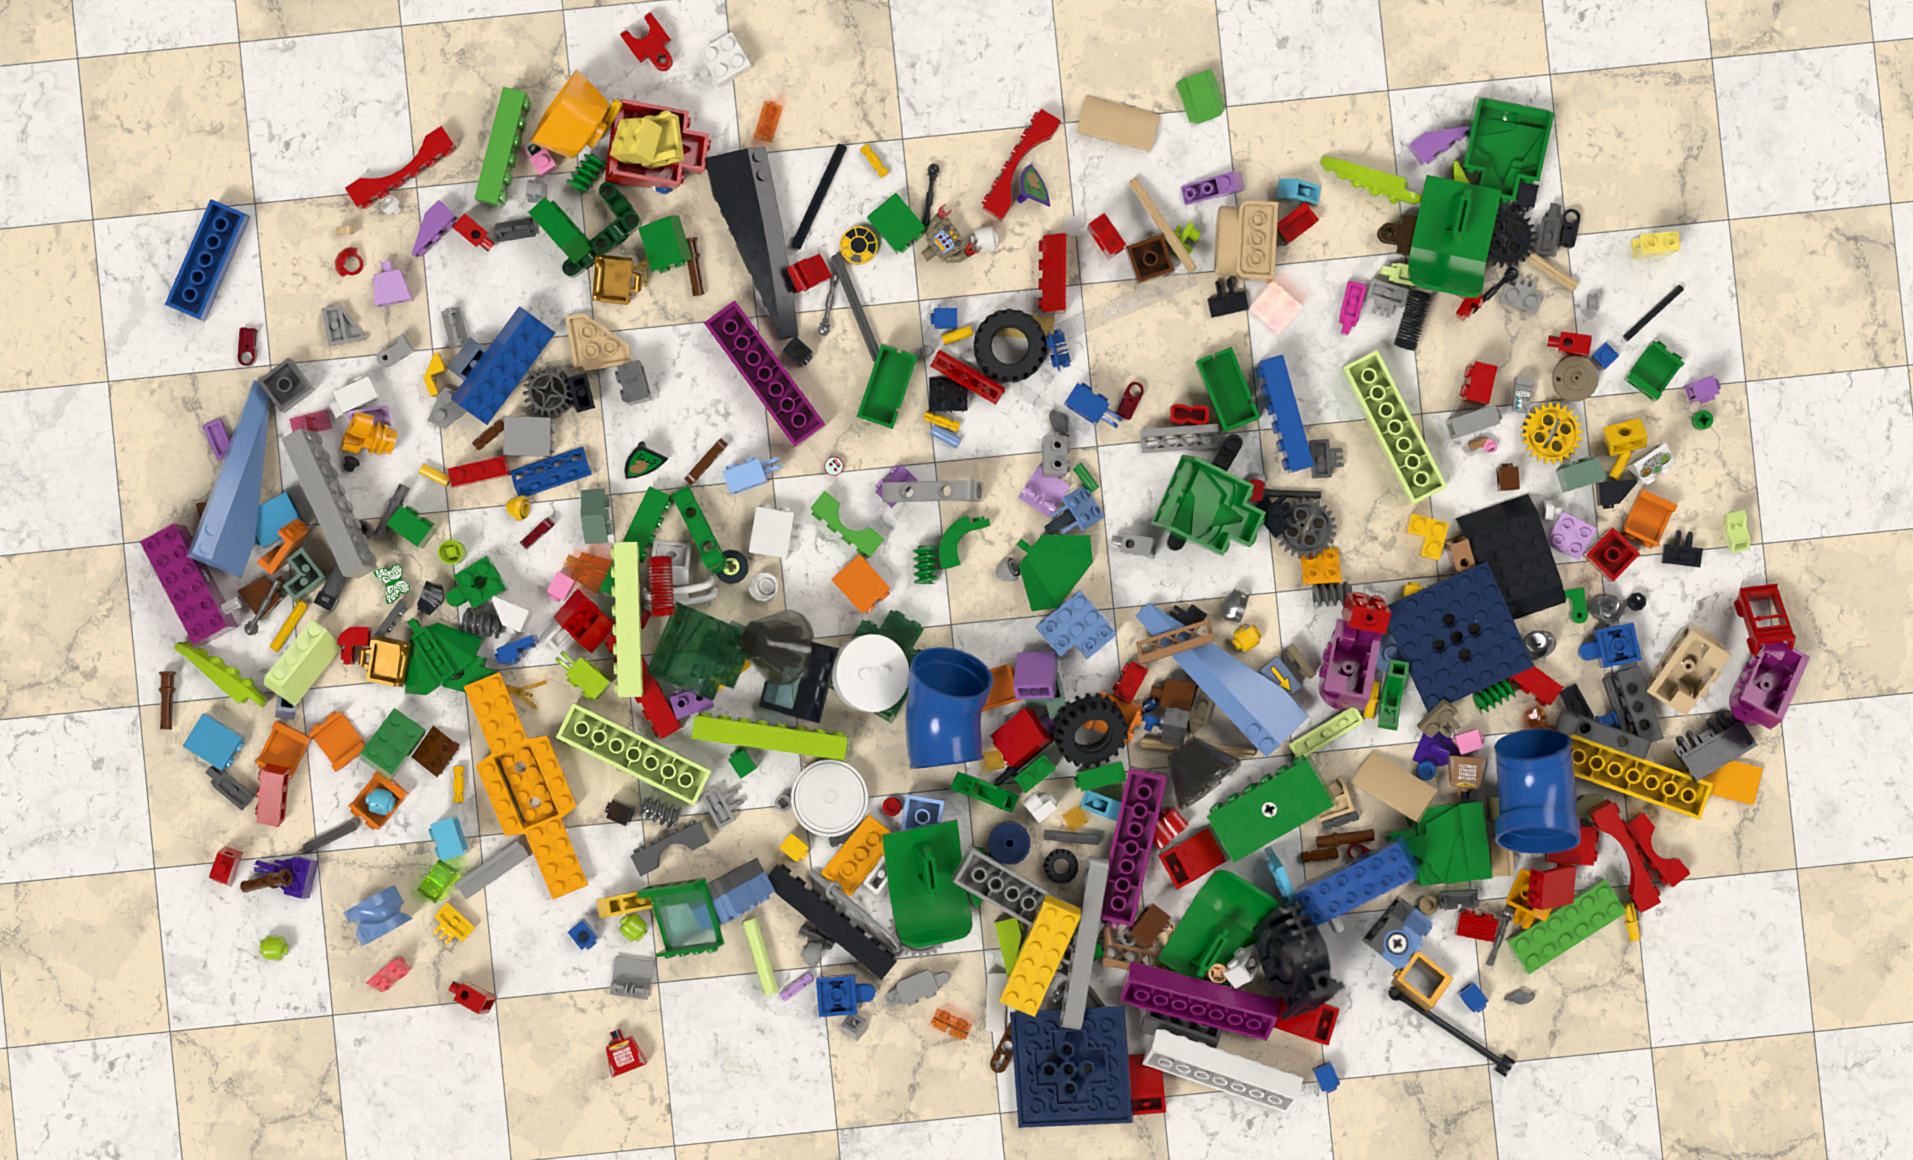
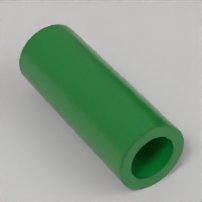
(1086, 477)

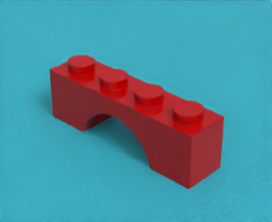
(1671, 870)

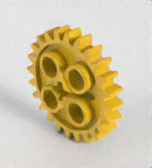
(1536, 424)

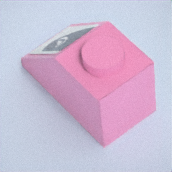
(540, 159)

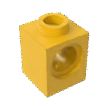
(795, 847)

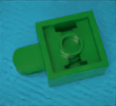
(476, 584)

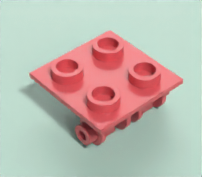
(389, 974)

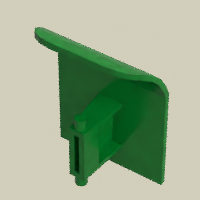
(1452, 236)
(922, 896)
(1216, 925)

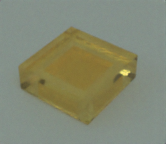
(993, 760)
(1075, 818)

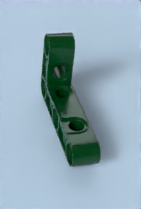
(613, 234)

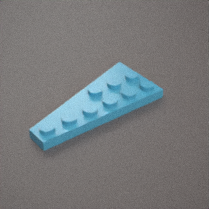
(1281, 878)

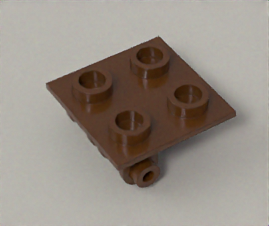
(435, 751)

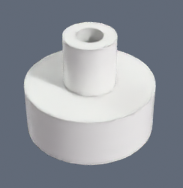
(390, 205)
(1549, 510)

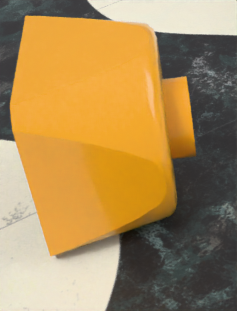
(572, 118)

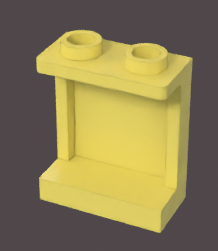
(669, 146)
(1655, 245)

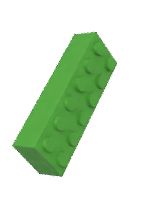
(502, 148)
(1566, 926)

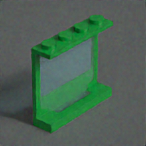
(684, 917)

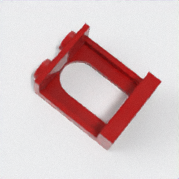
(1103, 230)

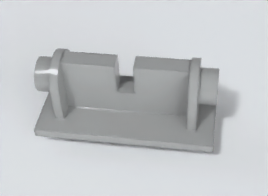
(454, 327)

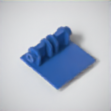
(1062, 359)

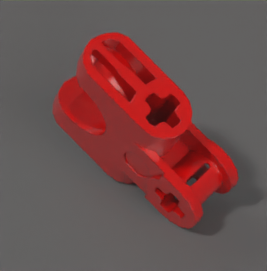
(651, 46)

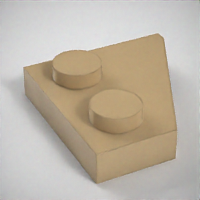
(1343, 802)

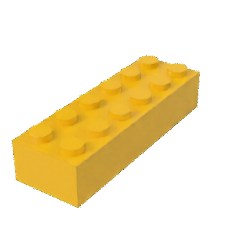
(1040, 955)

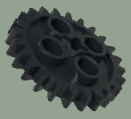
(1522, 240)

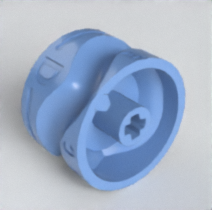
(377, 915)

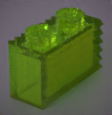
(438, 881)

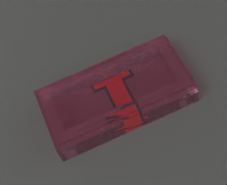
(314, 422)

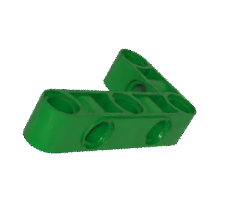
(713, 559)

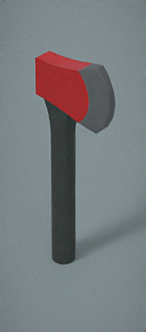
(1260, 492)

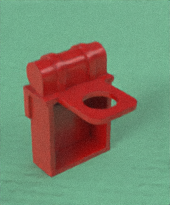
(809, 273)

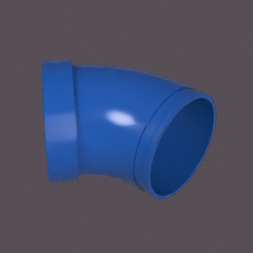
(945, 707)
(1536, 792)

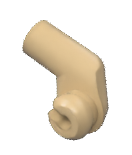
(1164, 936)

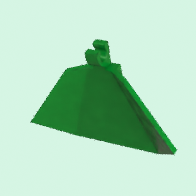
(1053, 568)
(437, 656)

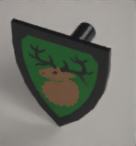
(642, 461)

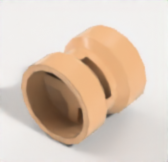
(1216, 973)

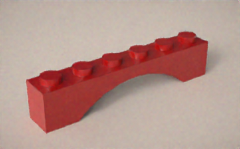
(1041, 130)
(434, 146)
(1641, 890)

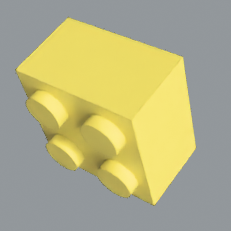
(636, 141)

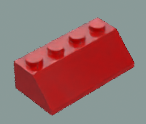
(1053, 274)

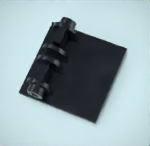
(947, 395)

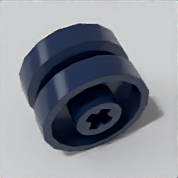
(1019, 848)

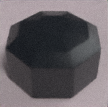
(1636, 601)

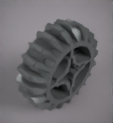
(546, 400)

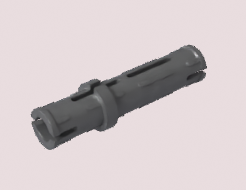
(394, 503)

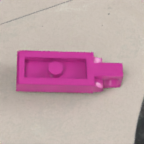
(1351, 306)

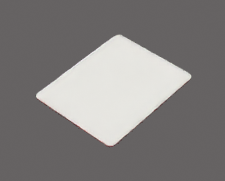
(1071, 225)

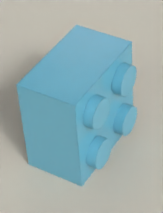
(448, 838)

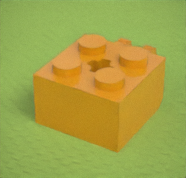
(1518, 898)

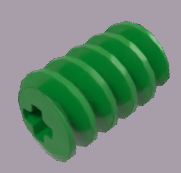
(585, 173)
(925, 564)
(1492, 695)

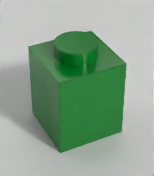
(742, 762)

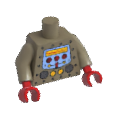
(946, 240)

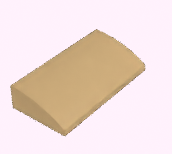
(1118, 124)
(1394, 787)

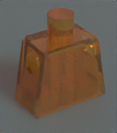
(589, 570)

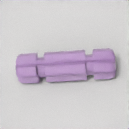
(797, 986)

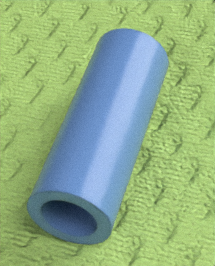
(945, 436)

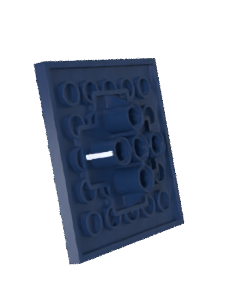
(1494, 649)
(1098, 1095)

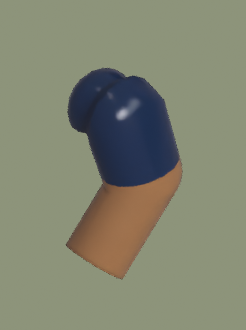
(1147, 705)

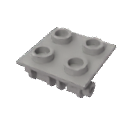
(631, 977)

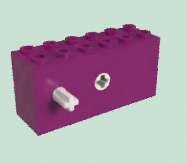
(189, 585)

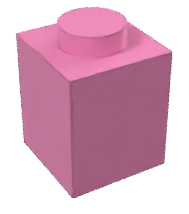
(561, 586)
(1468, 741)

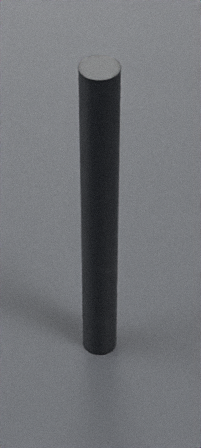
(1652, 313)

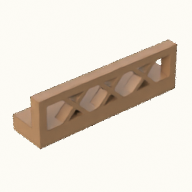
(1177, 648)
(1123, 964)

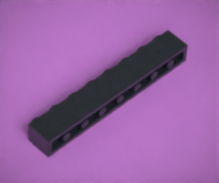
(830, 922)

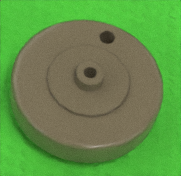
(1575, 378)

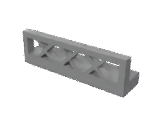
(1175, 431)
(492, 869)

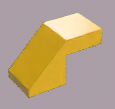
(435, 368)

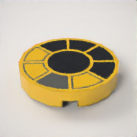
(858, 245)

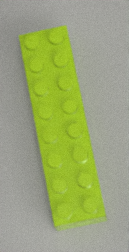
(770, 737)

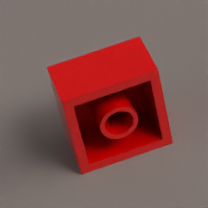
(1478, 383)
(1611, 554)

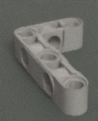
(933, 491)

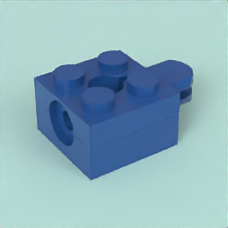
(1090, 405)
(1612, 646)
(840, 994)

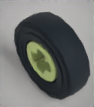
(741, 567)

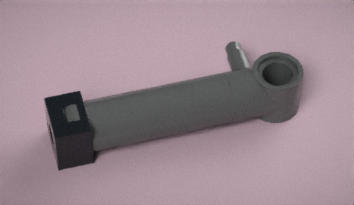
(335, 583)

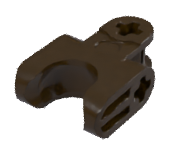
(1401, 234)

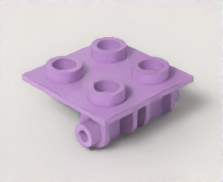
(1044, 492)
(1571, 535)

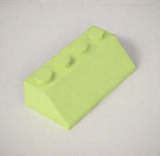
(302, 663)

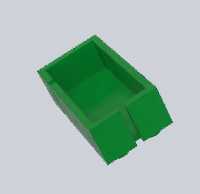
(887, 386)
(1227, 390)

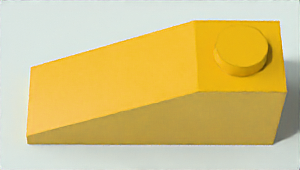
(621, 904)

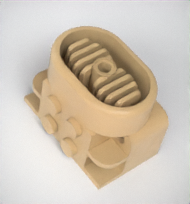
(1246, 241)
(1687, 668)

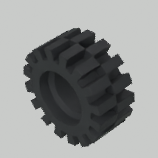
(1049, 866)

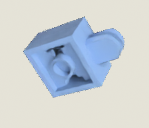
(748, 474)

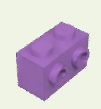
(1703, 390)
(688, 703)

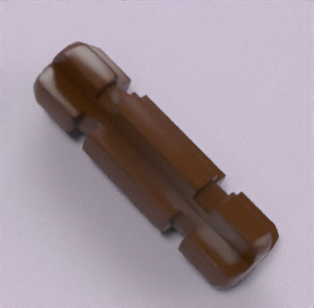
(488, 435)
(1318, 855)

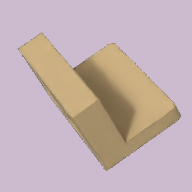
(1501, 860)

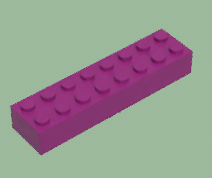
(765, 374)
(1132, 844)
(1199, 1001)

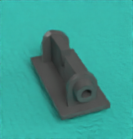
(515, 229)
(1450, 899)

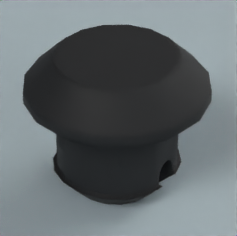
(350, 463)

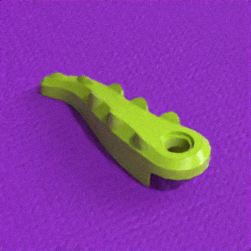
(1372, 180)
(224, 676)

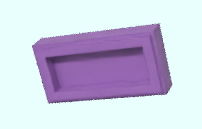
(217, 437)

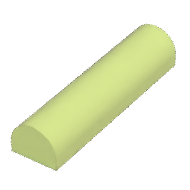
(760, 956)

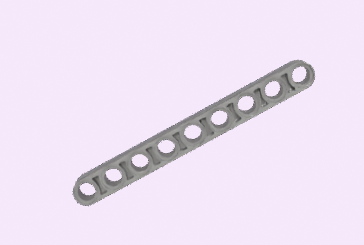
(1084, 943)

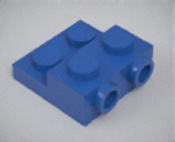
(513, 651)

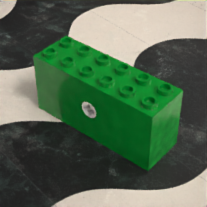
(1248, 824)

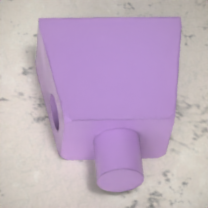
(390, 286)

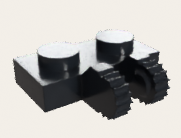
(1228, 303)
(1682, 555)

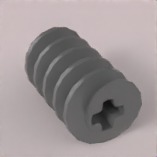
(1330, 593)
(481, 623)
(660, 811)

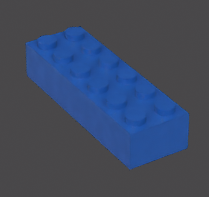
(207, 260)
(503, 365)
(1285, 414)

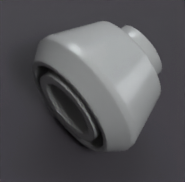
(1008, 569)
(812, 954)

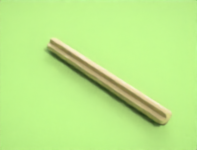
(1162, 225)
(1244, 752)

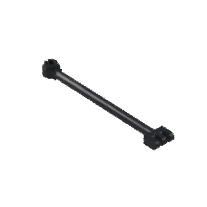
(1500, 1062)

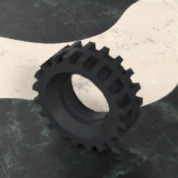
(1081, 712)

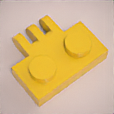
(452, 924)

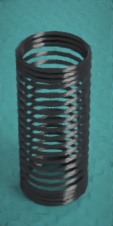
(1422, 304)

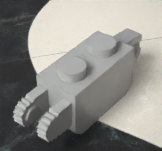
(917, 986)

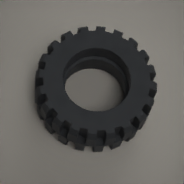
(1009, 319)

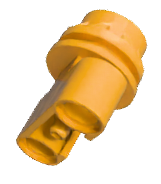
(363, 433)

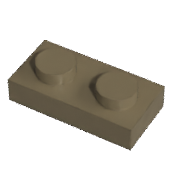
(1304, 668)

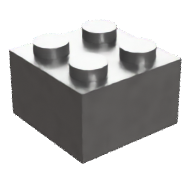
(633, 382)
(286, 385)

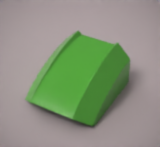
(1201, 96)

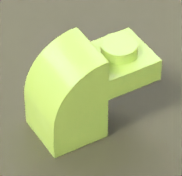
(1736, 531)

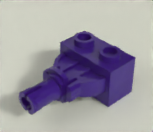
(302, 870)

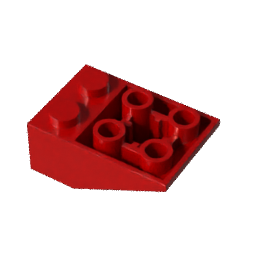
(1191, 858)
(1314, 1025)
(1146, 1087)

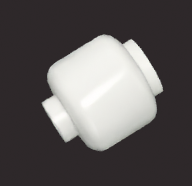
(985, 239)

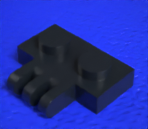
(1275, 514)
(1189, 617)

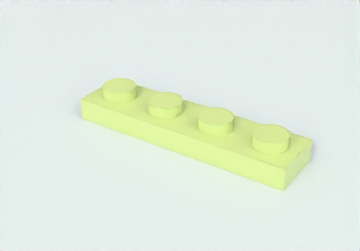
(1326, 732)

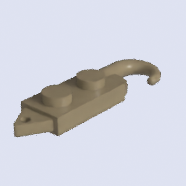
(1199, 710)

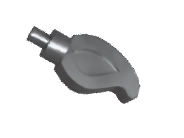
(1058, 423)
(1520, 997)

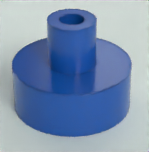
(1150, 721)

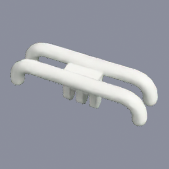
(682, 593)

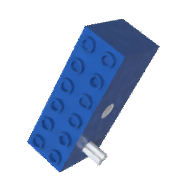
(1357, 882)

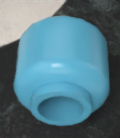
(380, 801)

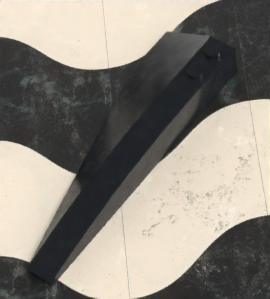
(748, 202)

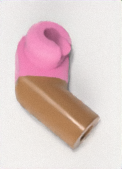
(1484, 443)
(1107, 932)

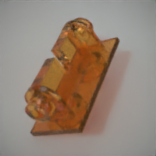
(768, 121)
(1538, 718)
(959, 1027)

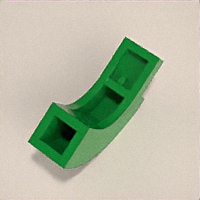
(948, 546)
(1391, 694)
(984, 791)

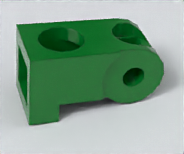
(1578, 607)

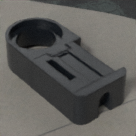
(1569, 230)

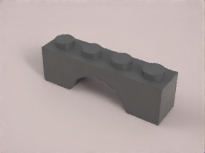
(648, 858)

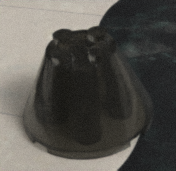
(779, 646)
(1198, 770)

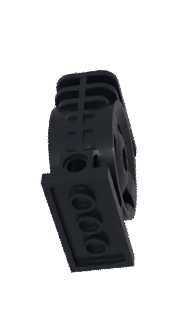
(1295, 960)

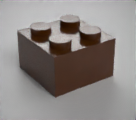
(1149, 259)
(1148, 926)

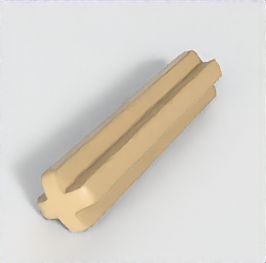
(1552, 271)

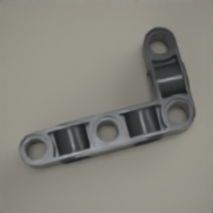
(1601, 733)

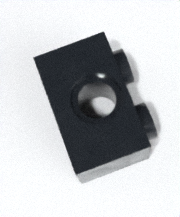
(580, 389)

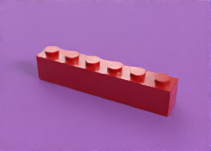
(653, 700)

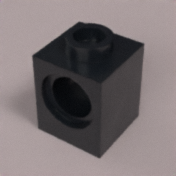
(1526, 196)
(794, 344)

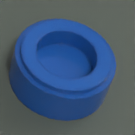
(1426, 770)

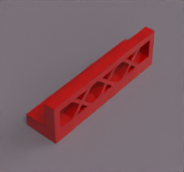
(967, 377)

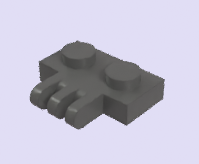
(1324, 458)

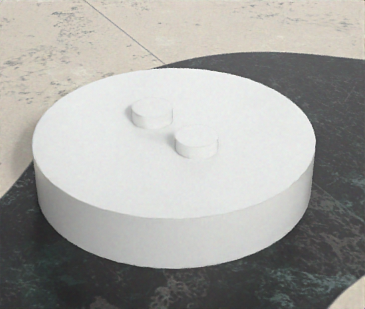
(870, 673)
(829, 798)

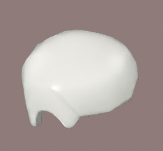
(764, 587)

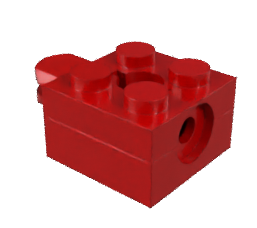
(1366, 612)

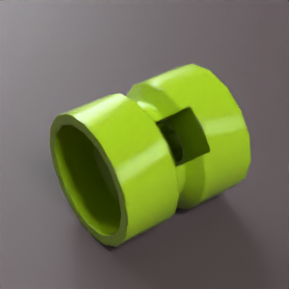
(452, 552)

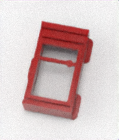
(1766, 634)

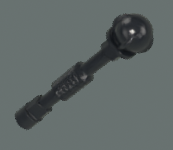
(933, 170)
(1509, 275)

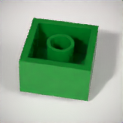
(411, 526)

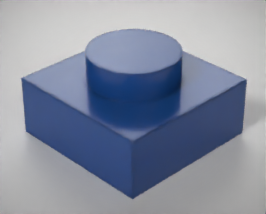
(1605, 355)

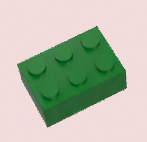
(561, 229)
(392, 744)

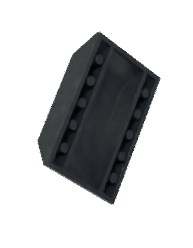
(1517, 554)

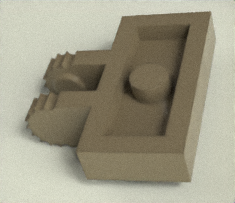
(1437, 718)

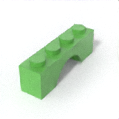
(866, 540)

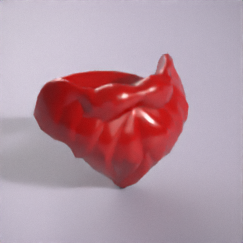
(341, 259)

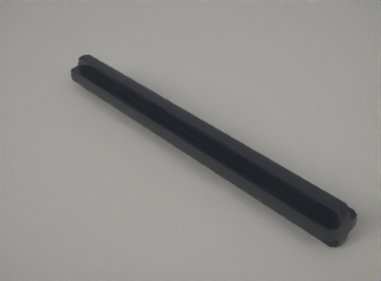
(819, 196)

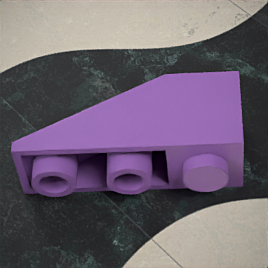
(1432, 142)
(1213, 188)
(434, 223)

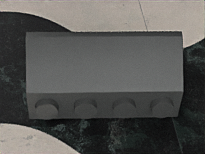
(1180, 1027)

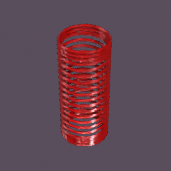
(660, 607)

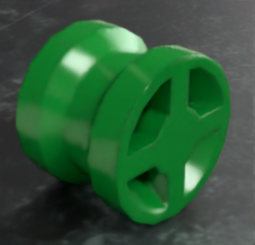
(1698, 421)

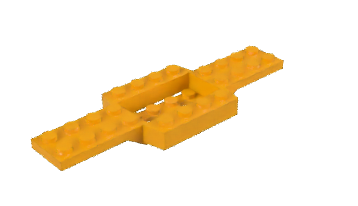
(543, 824)

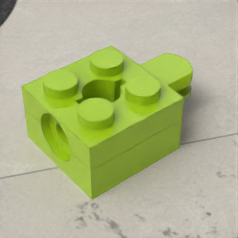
(585, 676)

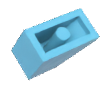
(1298, 191)
(1101, 805)

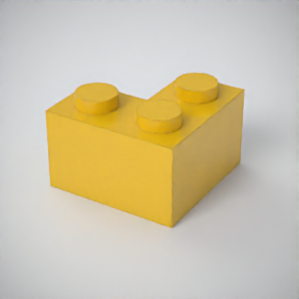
(1431, 531)

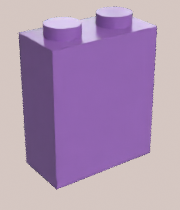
(1035, 675)

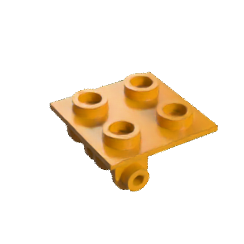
(1321, 569)

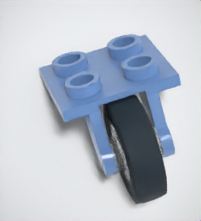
(1081, 507)

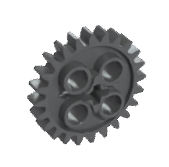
(1321, 535)

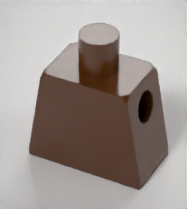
(256, 591)
(1175, 694)

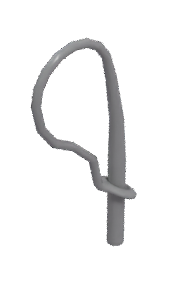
(856, 909)

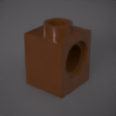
(1508, 477)

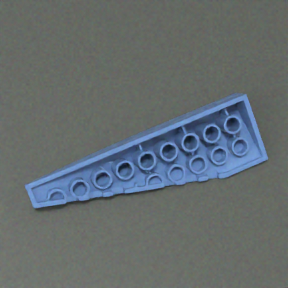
(231, 513)
(1248, 699)

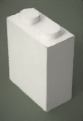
(772, 531)

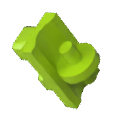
(1189, 232)

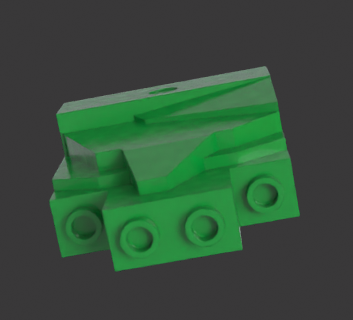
(1506, 144)
(1208, 507)
(1449, 843)

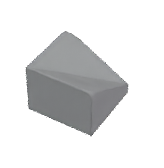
(854, 1026)

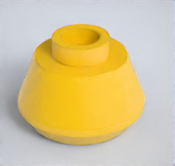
(518, 507)

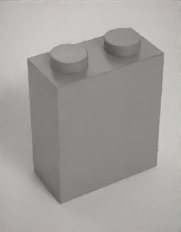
(1474, 422)
(529, 436)

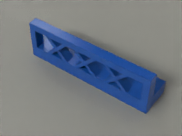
(551, 475)

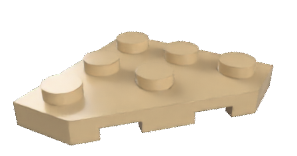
(595, 345)

